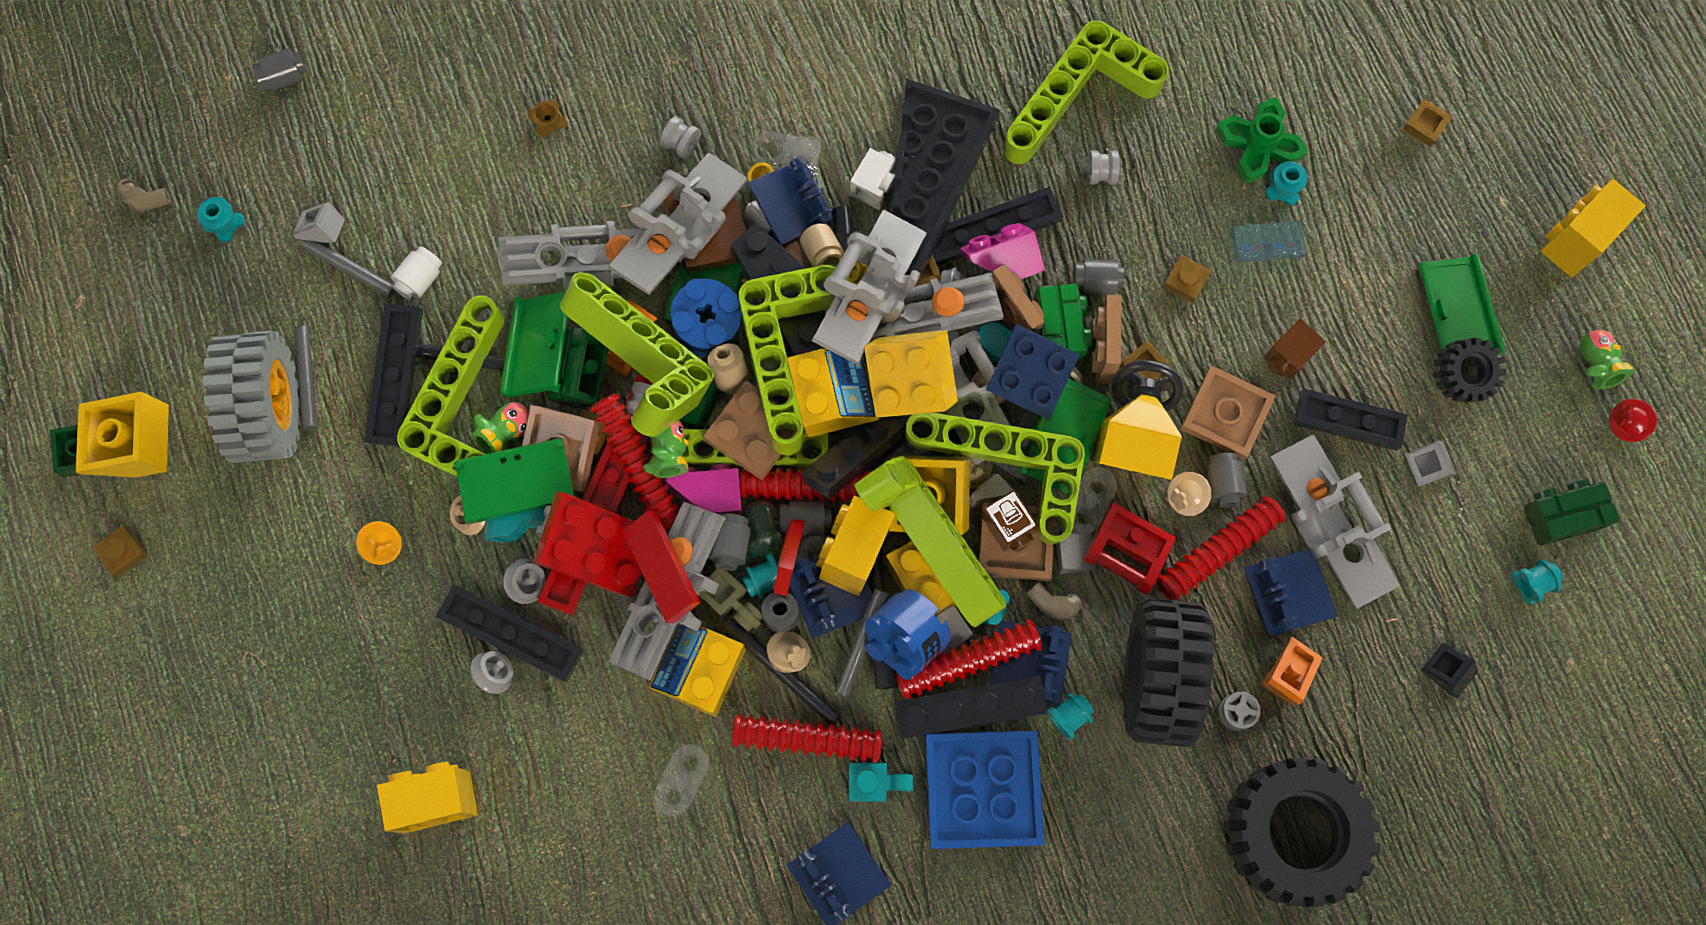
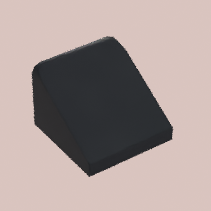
(1450, 669)

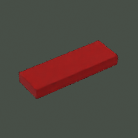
(661, 567)

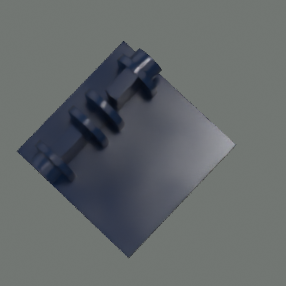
(791, 200)
(1032, 372)
(1290, 592)
(823, 604)
(1048, 662)
(838, 875)

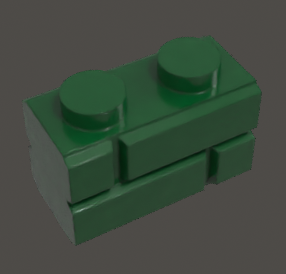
(580, 370)
(1572, 512)

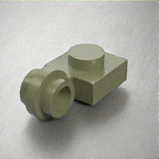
(728, 597)

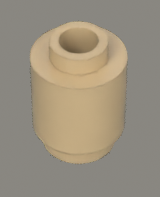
(821, 246)
(728, 368)

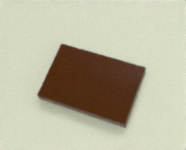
(717, 250)

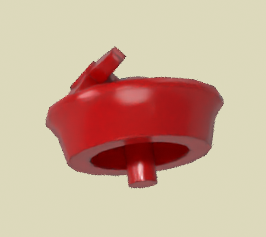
(1633, 420)

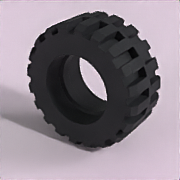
(1167, 672)
(1349, 822)

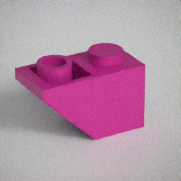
(1014, 247)
(710, 490)

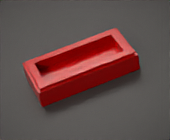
(788, 557)

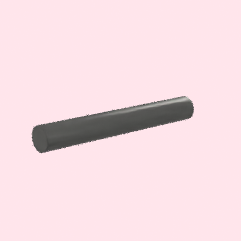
(349, 267)
(305, 378)
(859, 646)

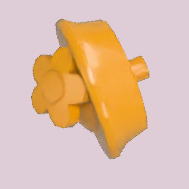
(378, 543)

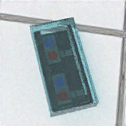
(1268, 241)

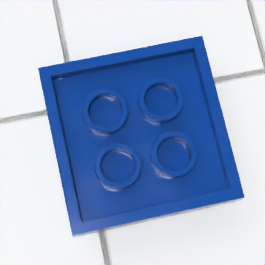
(984, 790)

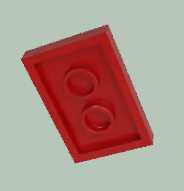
(588, 545)

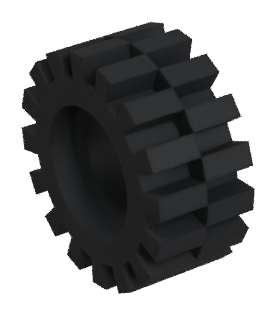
(1487, 370)

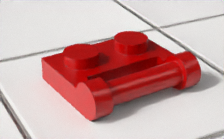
(1135, 538)

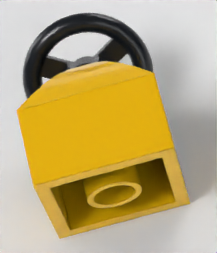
(1141, 432)

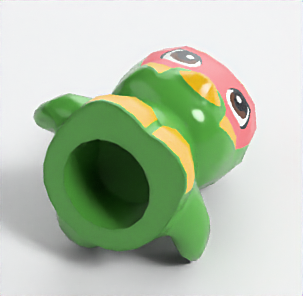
(1604, 356)
(504, 428)
(668, 453)

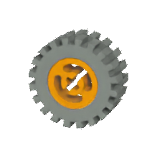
(252, 396)

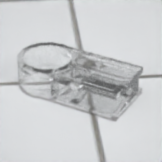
(792, 147)

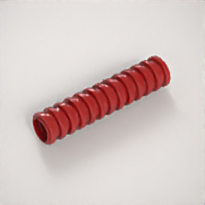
(634, 456)
(791, 485)
(1221, 548)
(973, 657)
(806, 738)

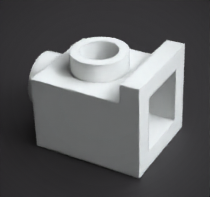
(873, 178)

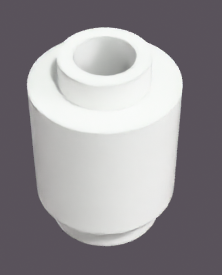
(416, 273)

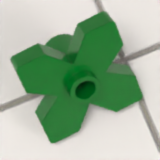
(1261, 140)

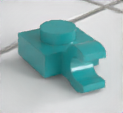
(870, 782)

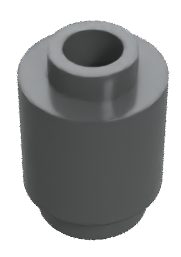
(279, 70)
(1098, 276)
(1226, 480)
(814, 513)
(731, 543)
(780, 623)

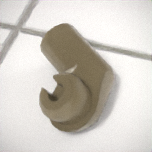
(139, 198)
(1054, 606)

